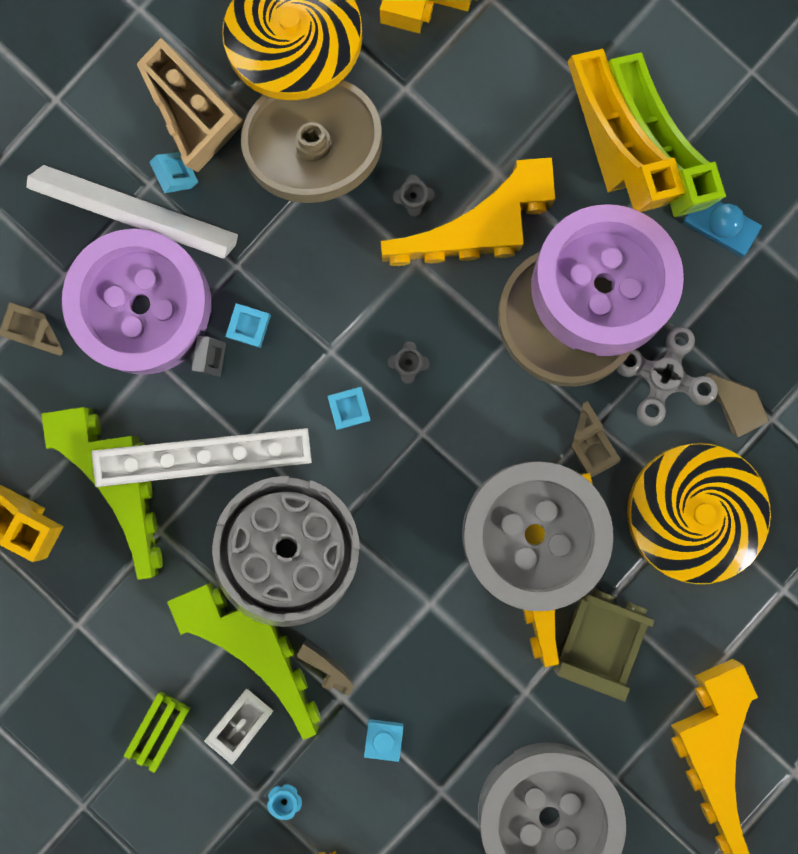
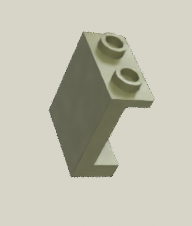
(602, 644)

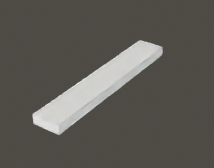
(132, 211)
(200, 457)

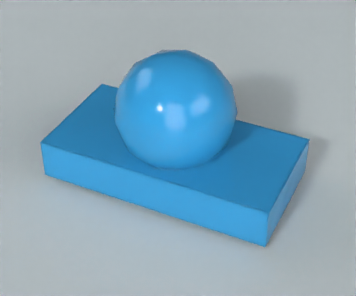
(725, 226)

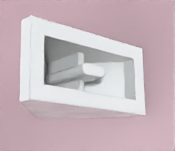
(238, 726)

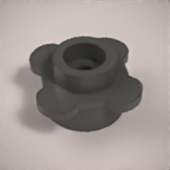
(413, 185)
(419, 362)

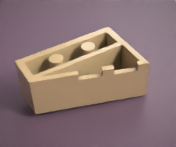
(190, 106)

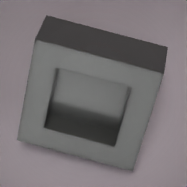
(208, 356)

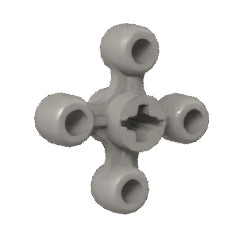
(681, 381)

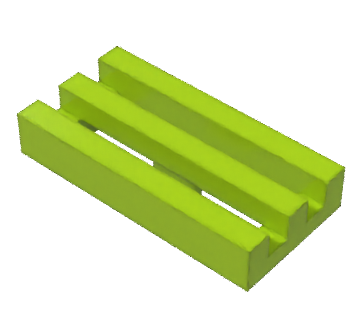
(142, 757)

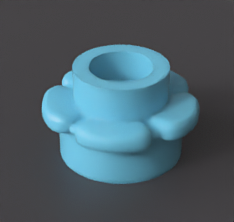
(281, 811)

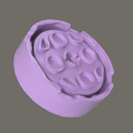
(611, 245)
(101, 297)

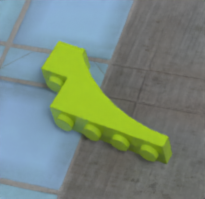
(698, 175)
(75, 436)
(253, 643)

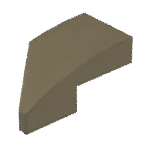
(30, 329)
(740, 405)
(592, 444)
(335, 675)

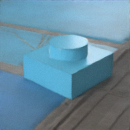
(172, 172)
(248, 325)
(349, 408)
(383, 740)

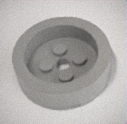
(574, 541)
(280, 588)
(555, 777)

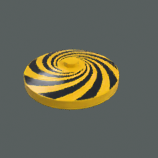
(292, 44)
(699, 513)

